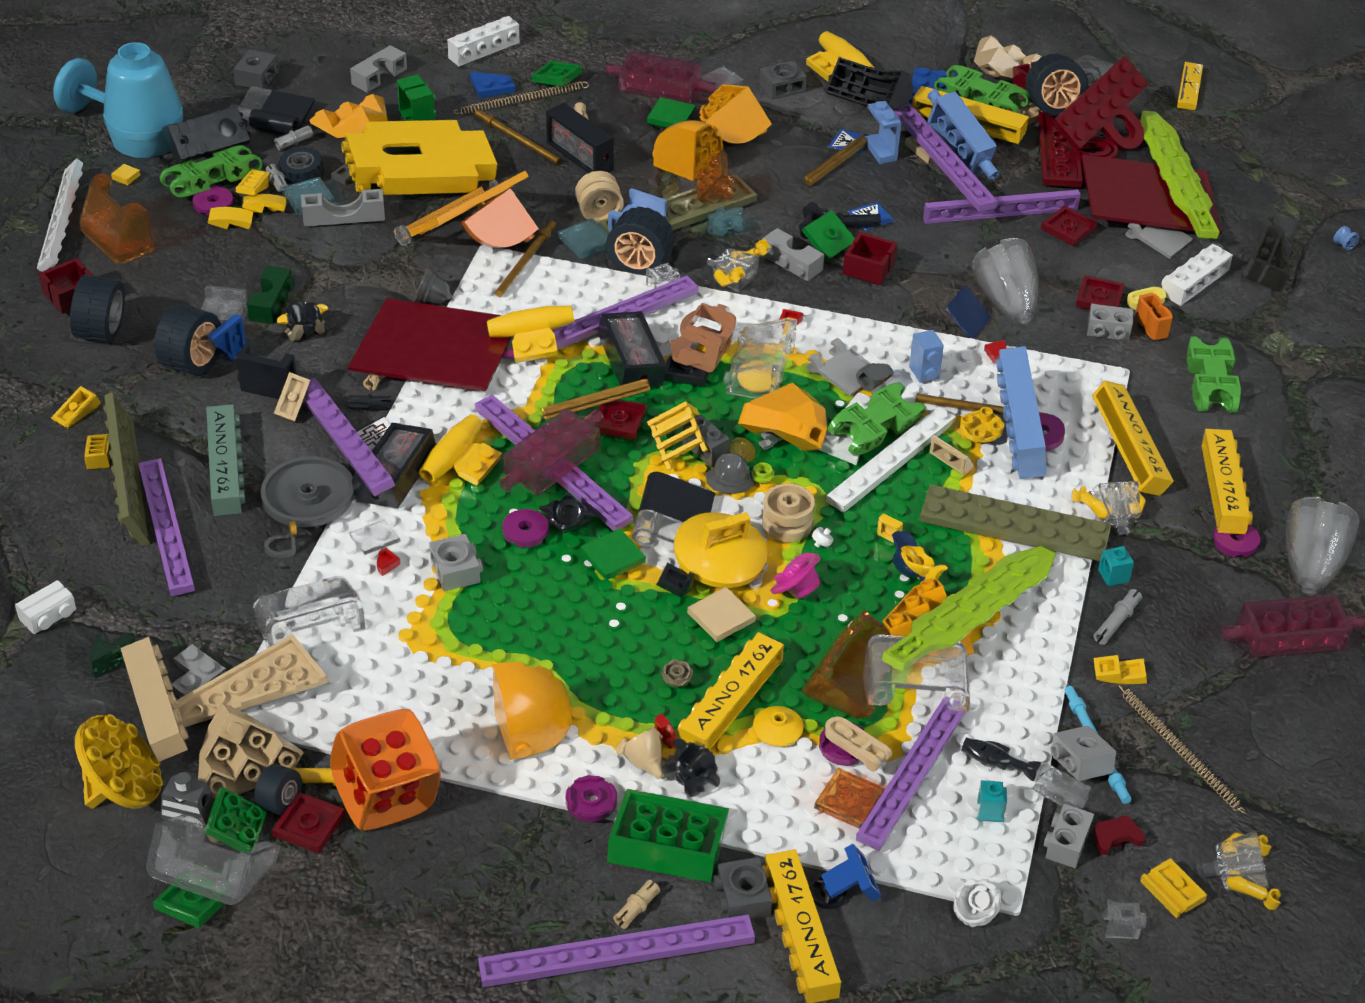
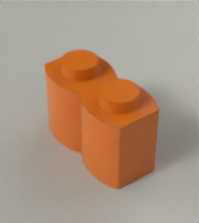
(1153, 316)

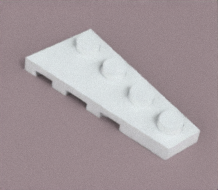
(839, 444)

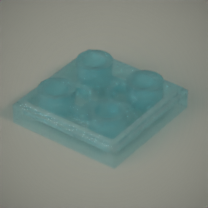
(312, 186)
(584, 238)

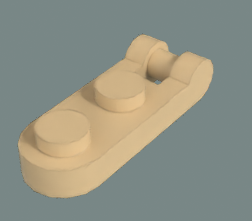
(857, 742)

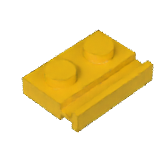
(1173, 888)

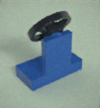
(845, 876)

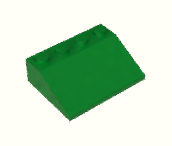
(667, 835)

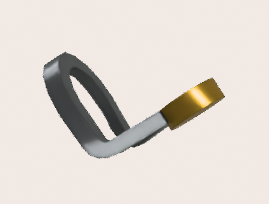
(287, 553)

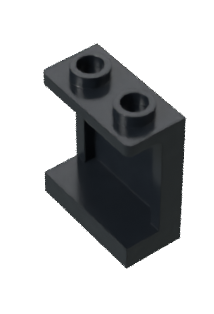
(263, 375)

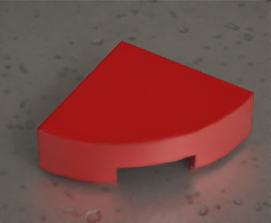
(792, 314)
(992, 349)
(387, 561)
(664, 727)

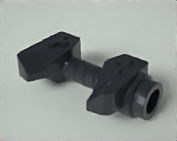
(811, 213)

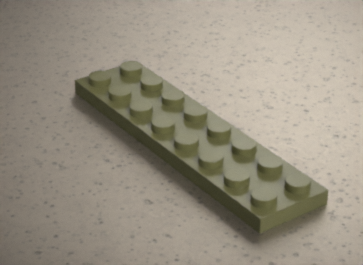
(686, 209)
(126, 470)
(1015, 522)

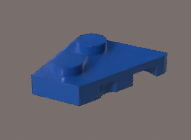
(491, 84)
(229, 337)

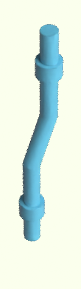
(1079, 708)

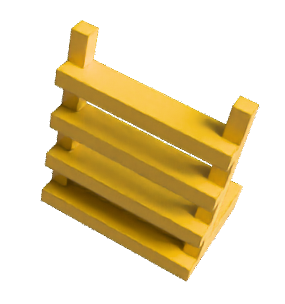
(671, 421)

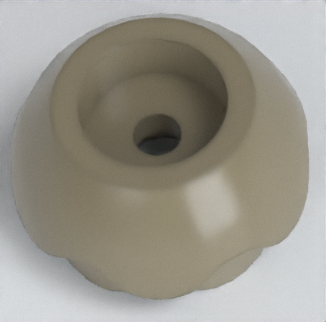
(677, 673)

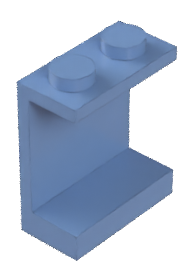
(886, 143)
(639, 199)

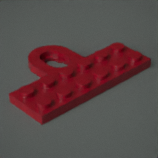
(1103, 102)
(1058, 157)

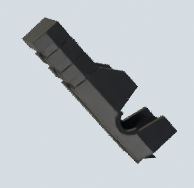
(207, 134)

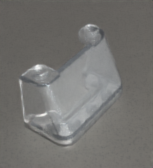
(761, 358)
(307, 607)
(936, 671)
(188, 862)

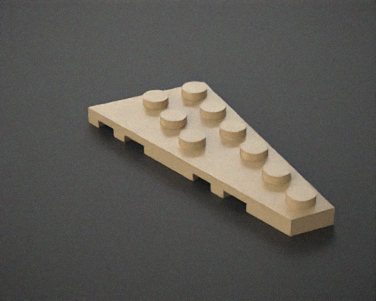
(262, 678)

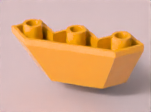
(351, 116)
(789, 414)
(919, 600)

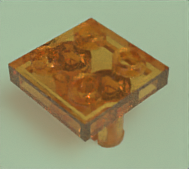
(715, 178)

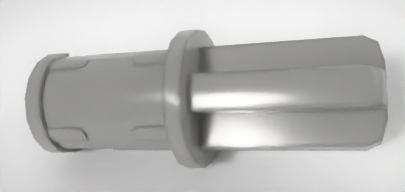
(293, 137)
(276, 177)

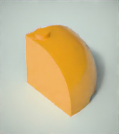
(735, 114)
(686, 148)
(530, 708)

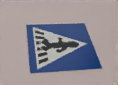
(844, 138)
(873, 208)

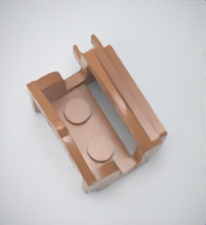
(715, 341)

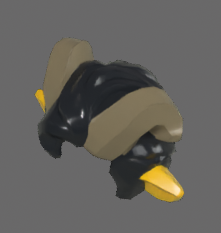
(303, 319)

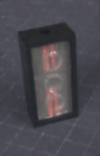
(579, 139)
(631, 348)
(402, 455)

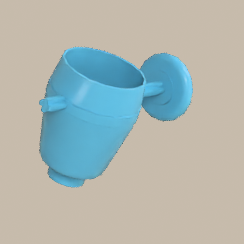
(136, 98)

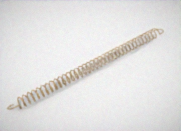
(522, 97)
(1180, 749)

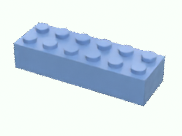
(1021, 413)

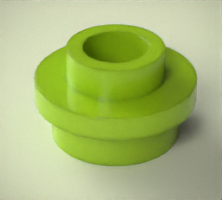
(762, 473)

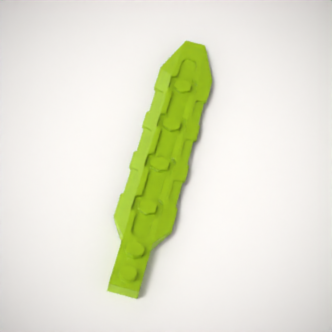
(1179, 174)
(971, 606)

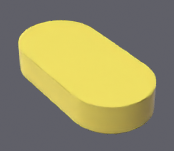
(1132, 299)

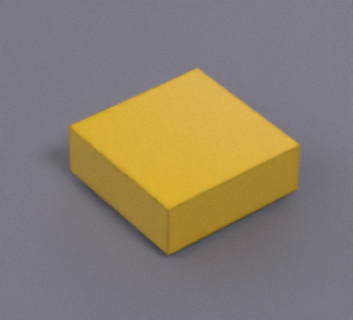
(125, 174)
(887, 526)

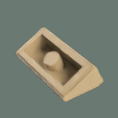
(950, 455)

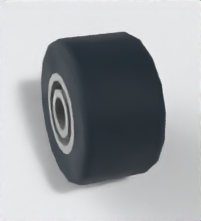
(277, 788)

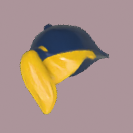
(912, 560)

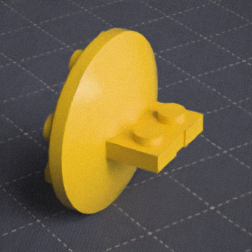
(720, 549)
(116, 763)

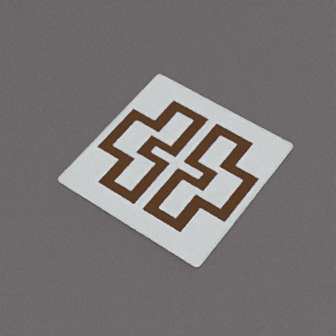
(374, 432)

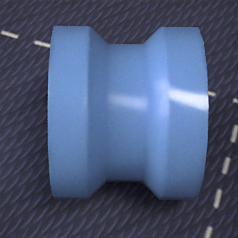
(1346, 238)

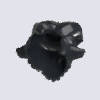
(568, 514)
(692, 767)

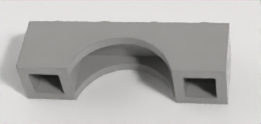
(366, 208)

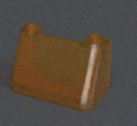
(114, 229)
(840, 673)

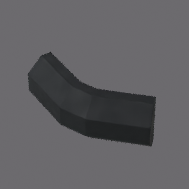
(869, 85)

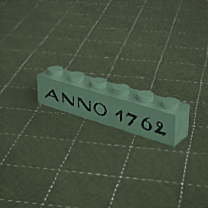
(224, 461)

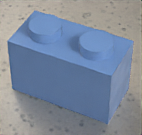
(926, 356)

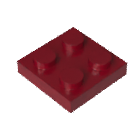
(1069, 225)
(1099, 292)
(622, 418)
(308, 822)

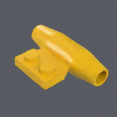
(835, 47)
(532, 330)
(457, 450)

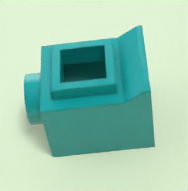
(992, 801)

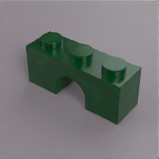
(275, 287)

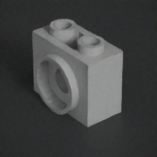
(455, 562)
(1083, 753)

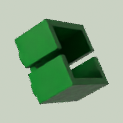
(415, 99)

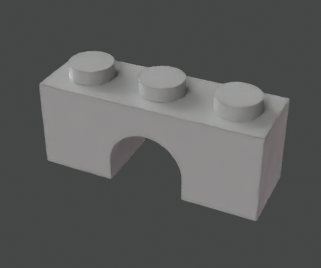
(387, 61)
(803, 263)

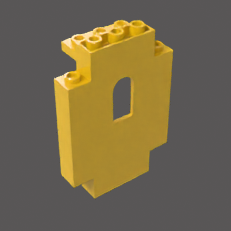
(448, 163)

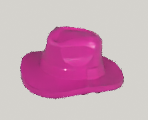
(798, 576)

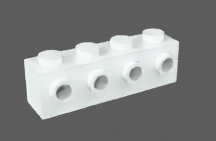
(483, 41)
(1196, 274)

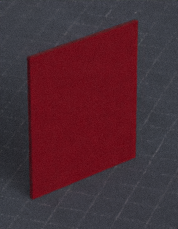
(1136, 193)
(431, 345)

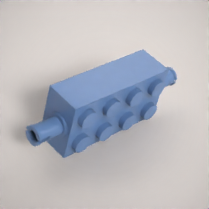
(962, 133)

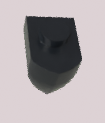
(676, 580)

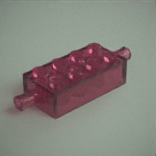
(660, 77)
(552, 451)
(1294, 626)

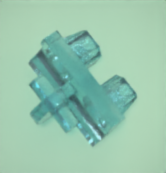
(725, 220)

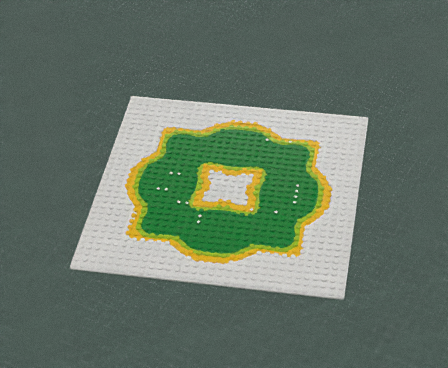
(615, 635)

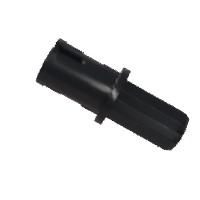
(368, 402)

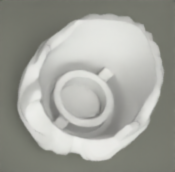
(977, 902)

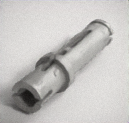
(1122, 610)

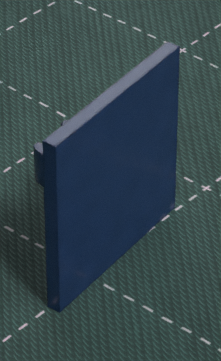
(968, 312)

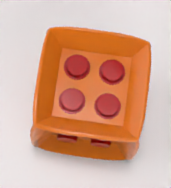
(385, 769)

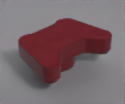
(1115, 832)

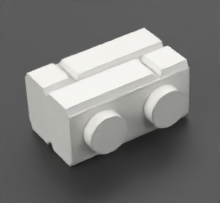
(45, 607)

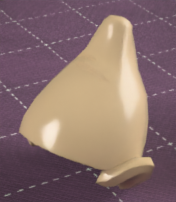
(644, 752)

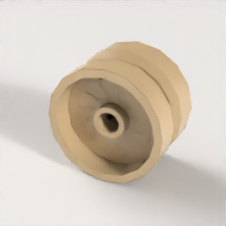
(598, 195)
(788, 512)

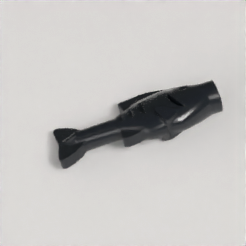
(997, 755)

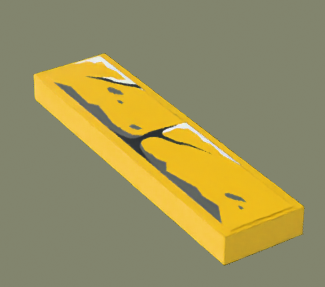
(1190, 86)

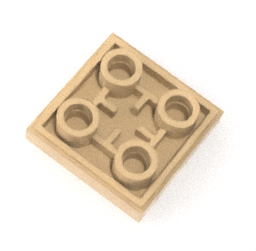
(721, 614)

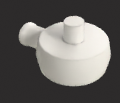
(822, 537)

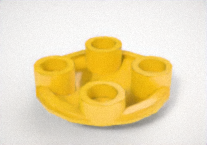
(982, 425)

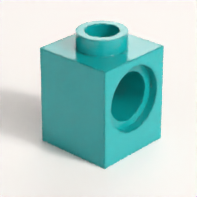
(1115, 566)

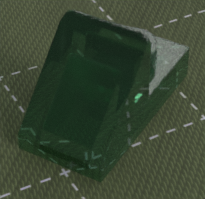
(107, 656)

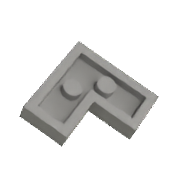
(198, 670)

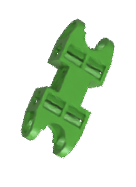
(981, 90)
(196, 176)
(1215, 378)
(870, 425)

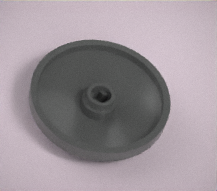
(307, 491)

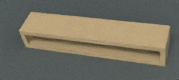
(154, 699)

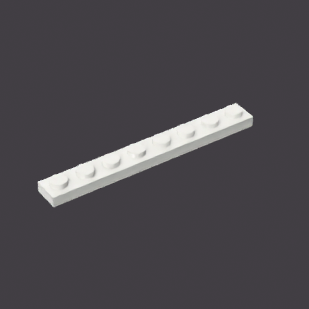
(59, 217)
(890, 459)

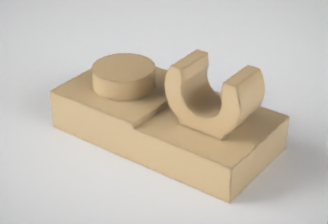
(291, 397)

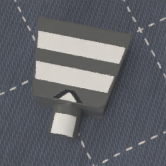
(186, 797)

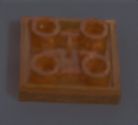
(848, 798)

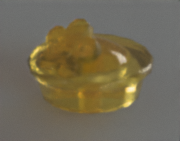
(742, 447)

